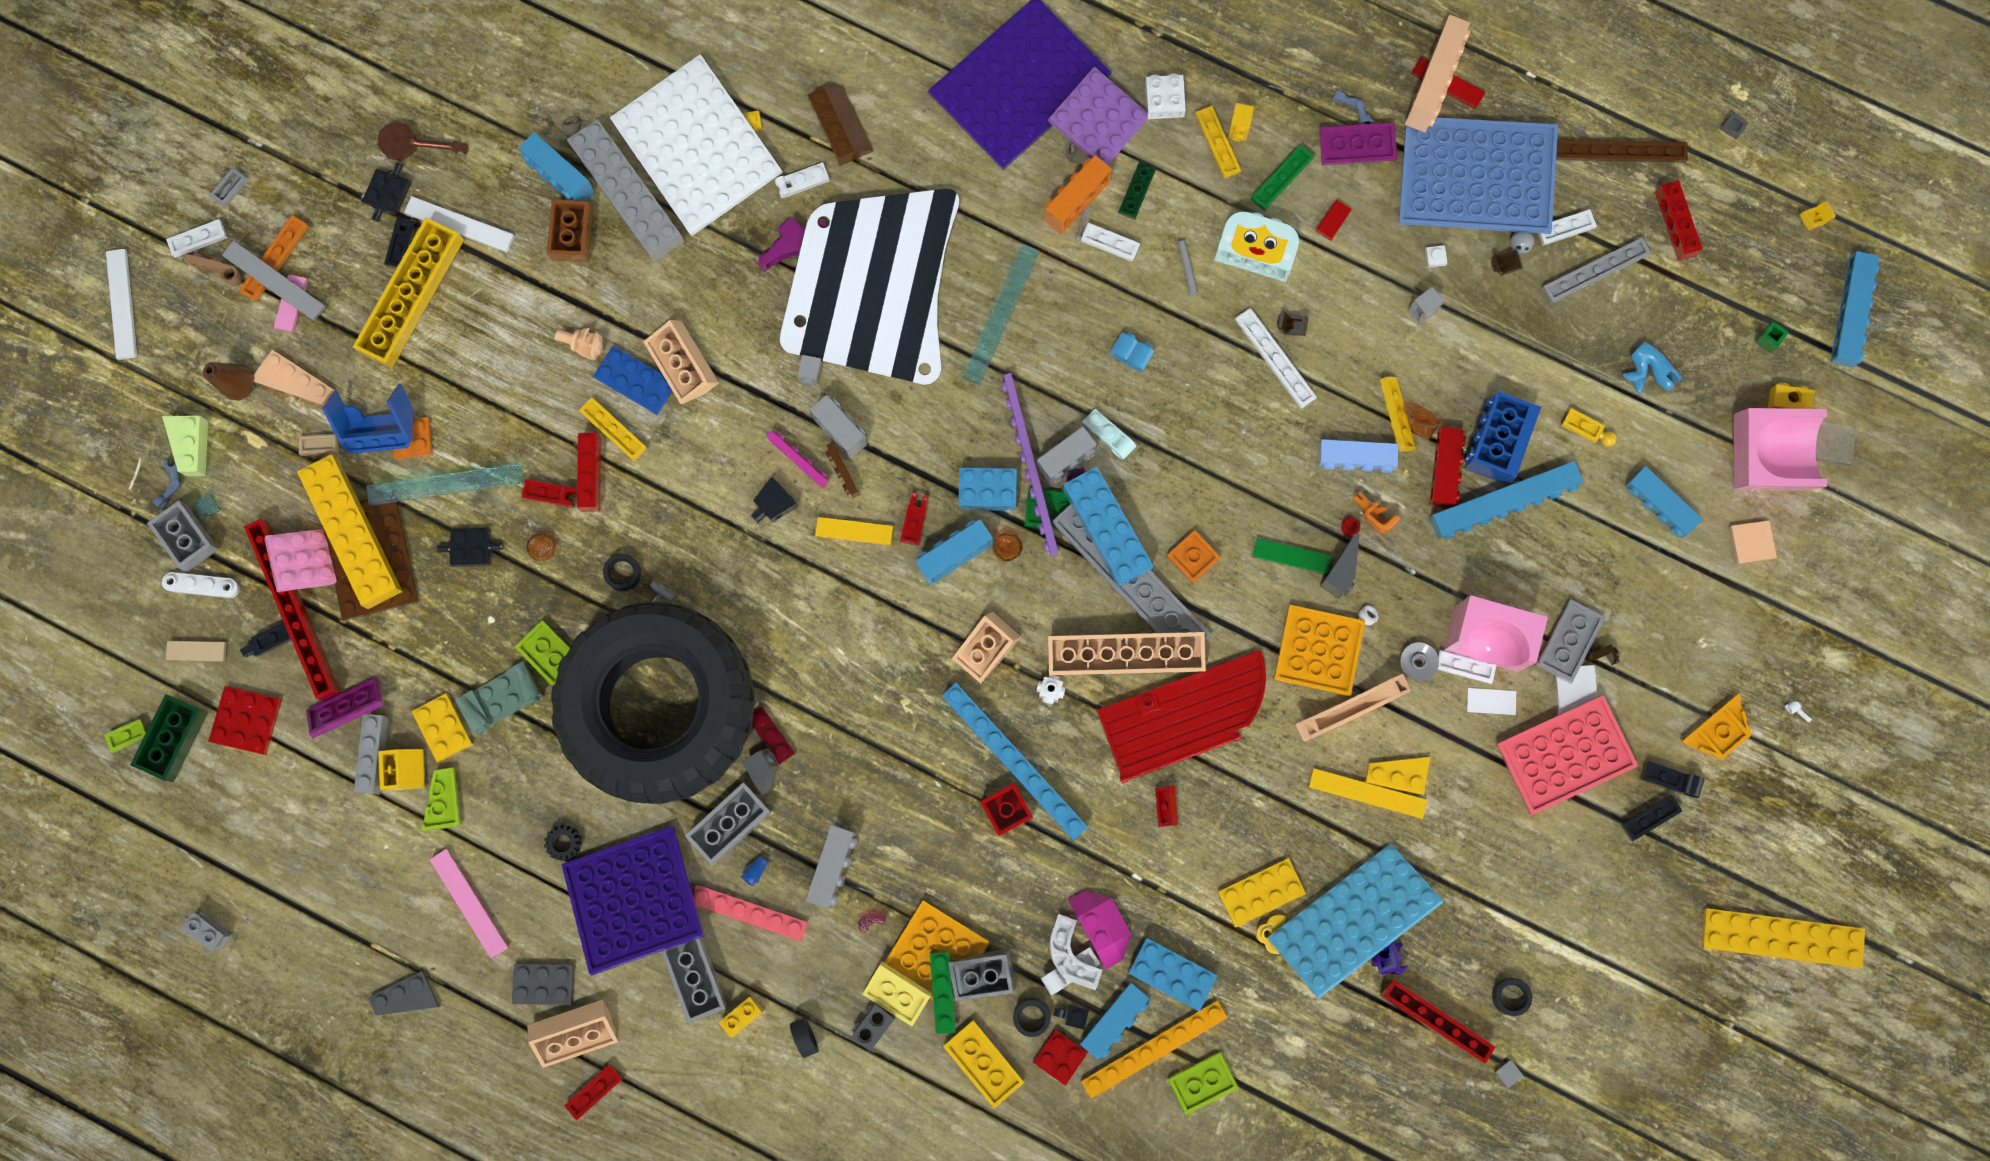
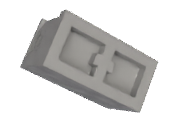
(206, 931)

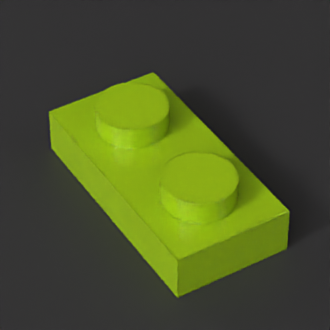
(126, 735)

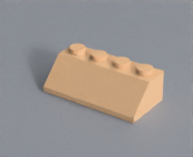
(680, 361)
(572, 1033)

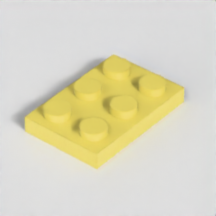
(897, 994)

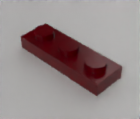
(771, 736)

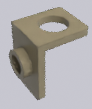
(1076, 155)

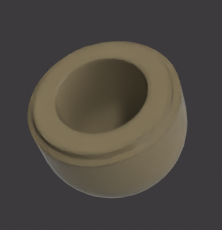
(572, 128)

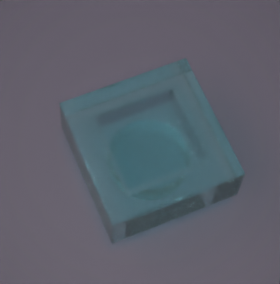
(206, 506)

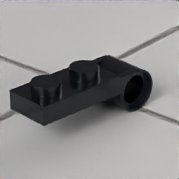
(1673, 780)

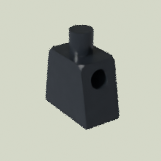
(772, 502)

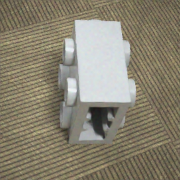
(1165, 96)

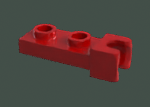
(548, 493)

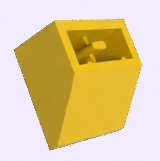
(401, 769)

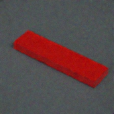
(1458, 87)

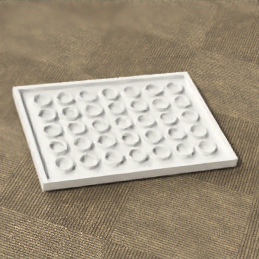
(696, 145)

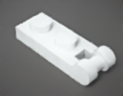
(802, 180)

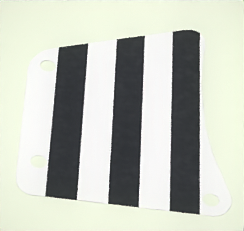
(873, 284)

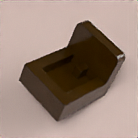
(1507, 263)
(1292, 324)
(1598, 652)

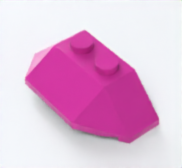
(1102, 926)

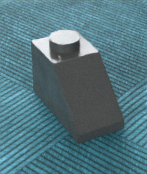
(762, 770)

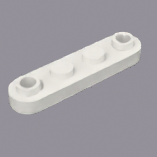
(200, 585)

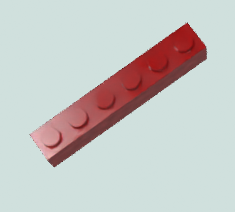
(1437, 1021)

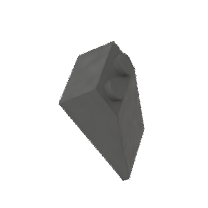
(1341, 576)
(983, 975)

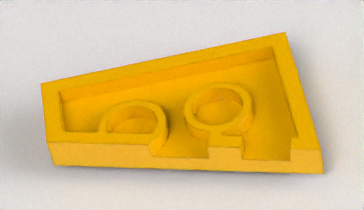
(1401, 775)

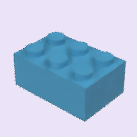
(987, 489)

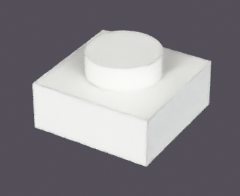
(1436, 256)

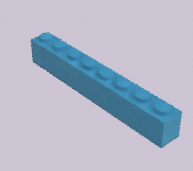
(1506, 500)

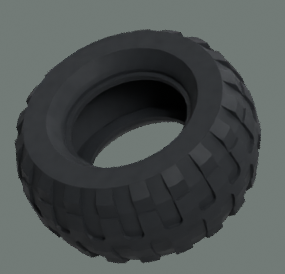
(598, 661)

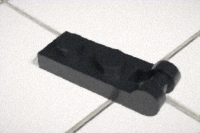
(400, 241)

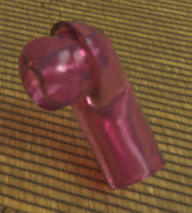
(870, 918)

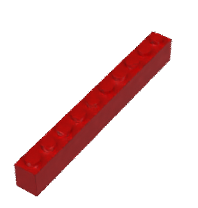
(295, 619)

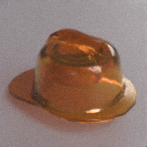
(1422, 420)

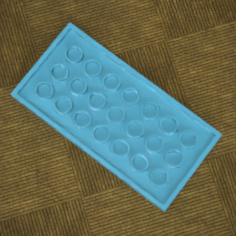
(1355, 920)

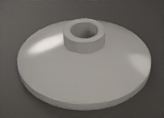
(1428, 657)

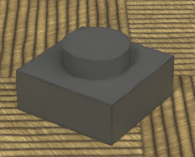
(1734, 126)

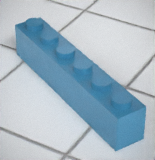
(1854, 309)

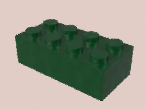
(169, 738)

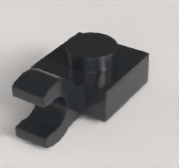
(1074, 1017)

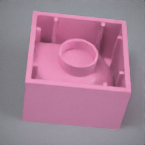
(1777, 449)
(1495, 633)

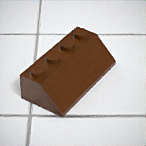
(839, 124)

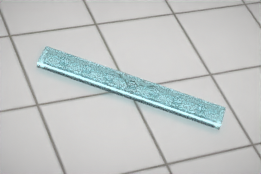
(1000, 314)
(444, 484)

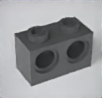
(876, 1030)

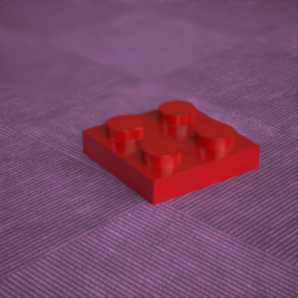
(1060, 1057)

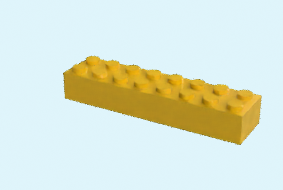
(408, 293)
(349, 531)

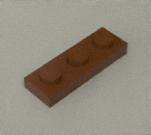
(841, 470)

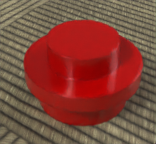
(1350, 527)

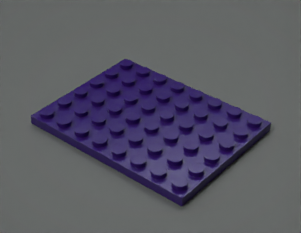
(1015, 82)

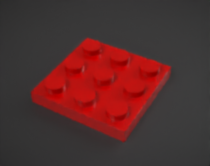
(245, 720)

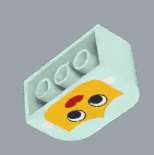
(1258, 245)

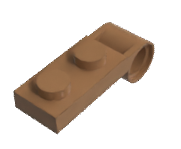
(215, 265)

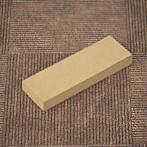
(196, 651)

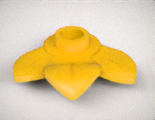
(1272, 925)

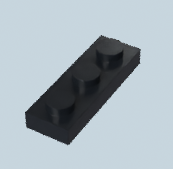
(1651, 818)

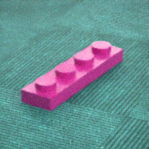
(792, 453)

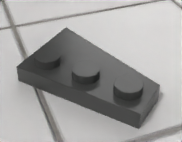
(405, 996)

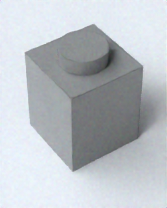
(809, 370)

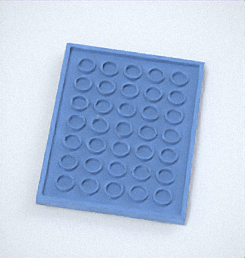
(1480, 175)

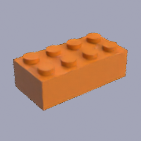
(1077, 194)

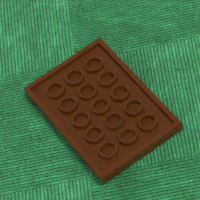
(388, 528)

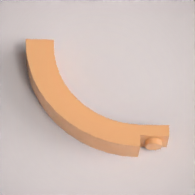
(1353, 708)

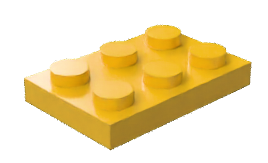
(442, 728)

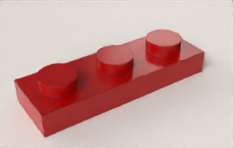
(593, 1092)

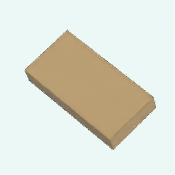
(318, 444)

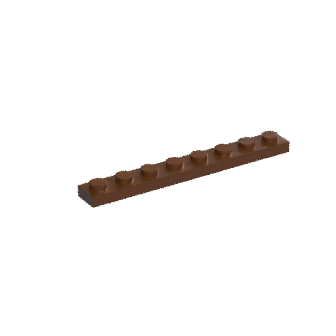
(1622, 151)

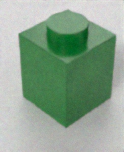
(1771, 337)

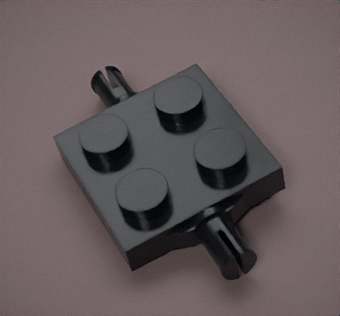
(386, 192)
(470, 547)

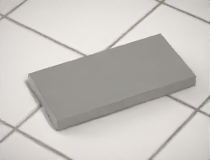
(1570, 641)

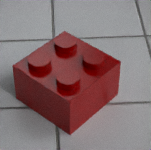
(1006, 810)

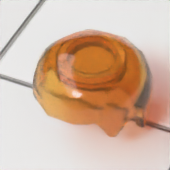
(541, 546)
(1007, 547)

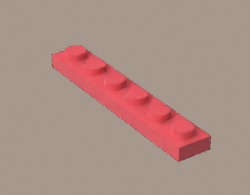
(749, 912)

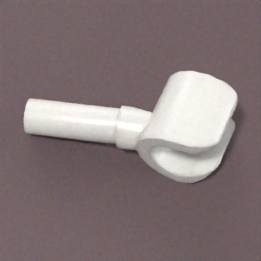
(1793, 707)

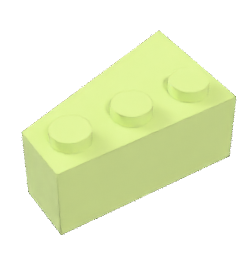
(188, 443)

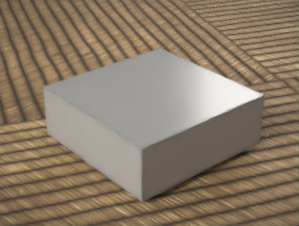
(1508, 1073)

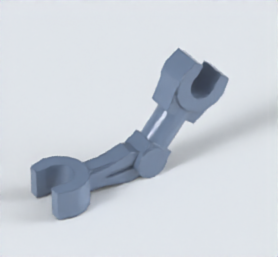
(1339, 97)
(162, 500)

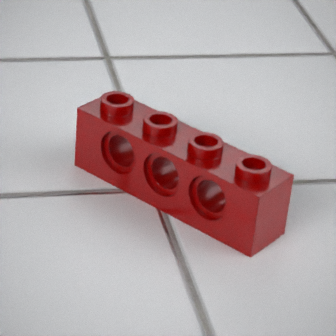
(1678, 220)

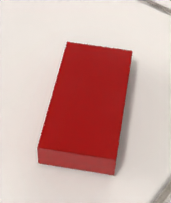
(1333, 220)

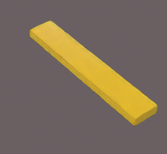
(1367, 793)

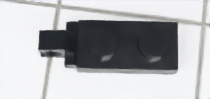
(266, 641)

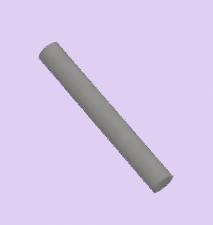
(1187, 267)

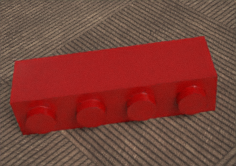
(1447, 467)
(588, 472)

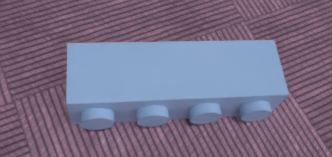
(1358, 455)

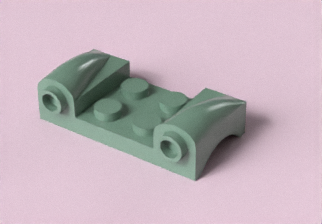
(499, 698)

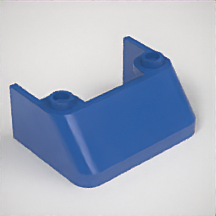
(375, 432)

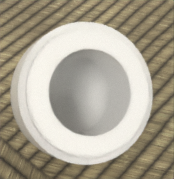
(1363, 615)

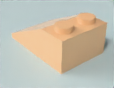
(986, 647)

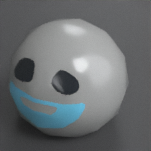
(1522, 241)

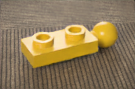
(1588, 428)

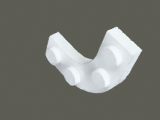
(1064, 959)

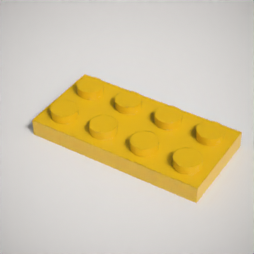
(1261, 892)
(983, 1064)

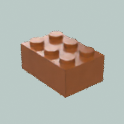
(569, 230)

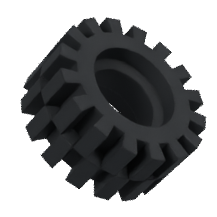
(553, 835)

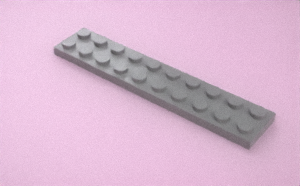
(1144, 594)

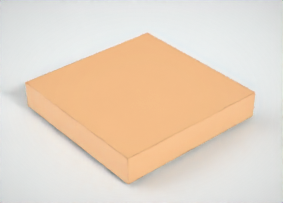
(1753, 542)

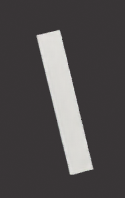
(463, 225)
(121, 304)
(1275, 358)

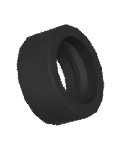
(619, 558)
(1496, 997)
(1046, 1014)
(804, 1037)

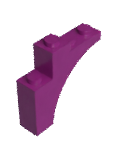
(787, 246)

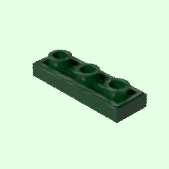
(1133, 200)

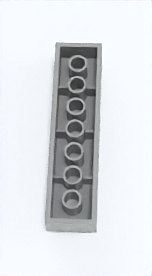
(625, 190)

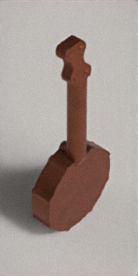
(399, 142)

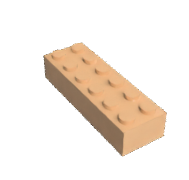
(1438, 74)

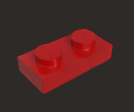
(1166, 806)

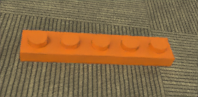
(276, 254)

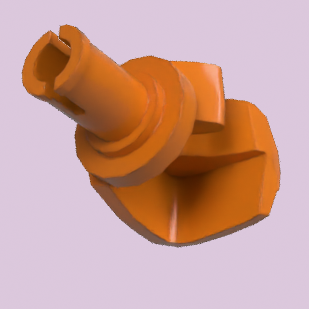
(1372, 513)

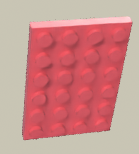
(1567, 755)

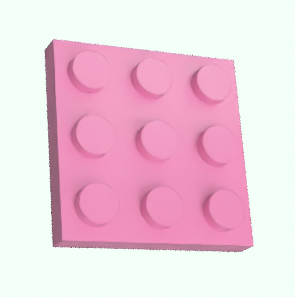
(300, 560)

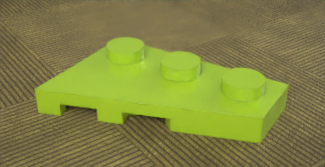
(443, 801)

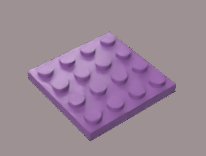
(1098, 117)

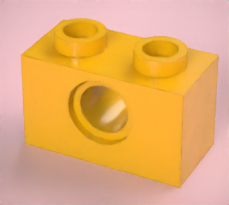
(1241, 122)
(1779, 397)
(741, 1017)

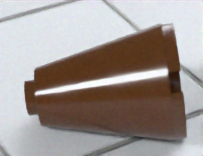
(229, 379)

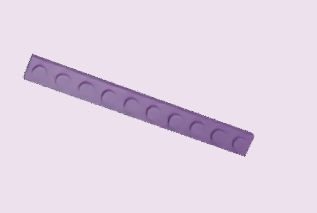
(1031, 471)

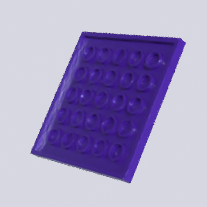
(632, 900)

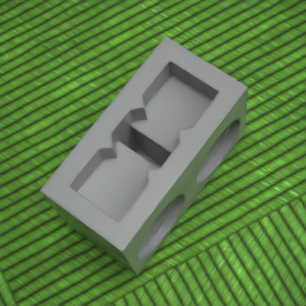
(1426, 305)

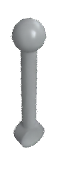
(1078, 236)

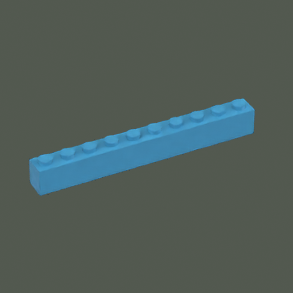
(1014, 762)

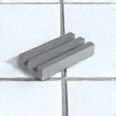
(231, 189)

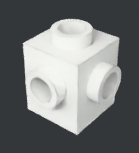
(1051, 697)

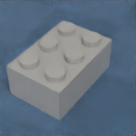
(839, 426)
(1067, 456)
(182, 536)

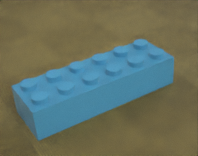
(1107, 527)

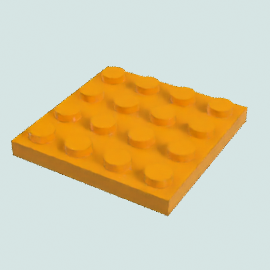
(1319, 650)
(932, 933)

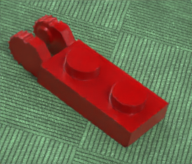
(914, 521)

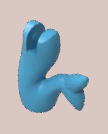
(1659, 364)

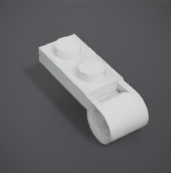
(1056, 981)

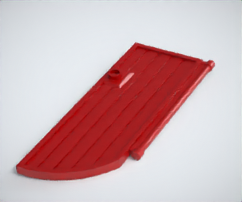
(1184, 716)

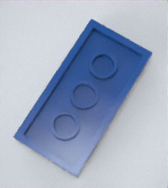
(634, 380)

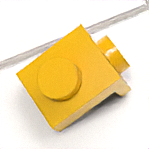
(1817, 216)

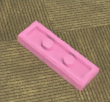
(287, 314)

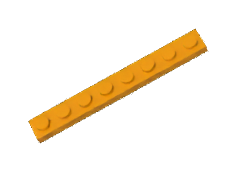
(1154, 1049)

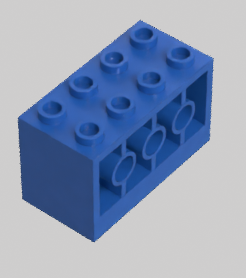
(1502, 437)

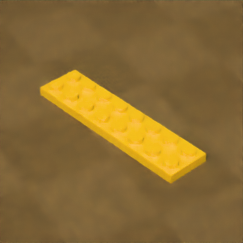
(1783, 938)

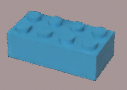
(555, 169)
(954, 552)
(1172, 974)

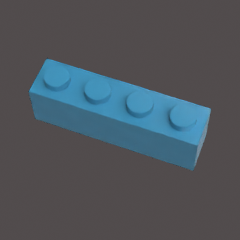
(1663, 502)
(1114, 1021)

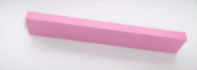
(469, 903)

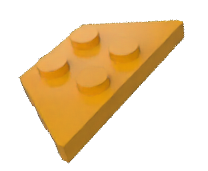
(1721, 731)

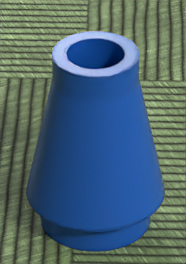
(754, 871)

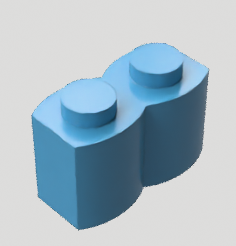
(1132, 352)

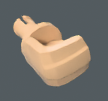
(582, 342)

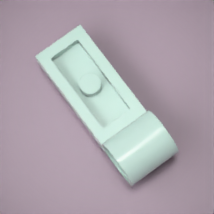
(1111, 435)

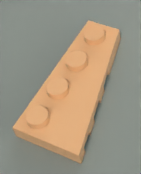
(287, 377)

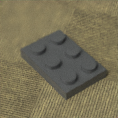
(543, 984)

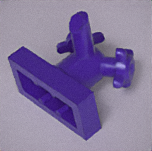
(1389, 960)

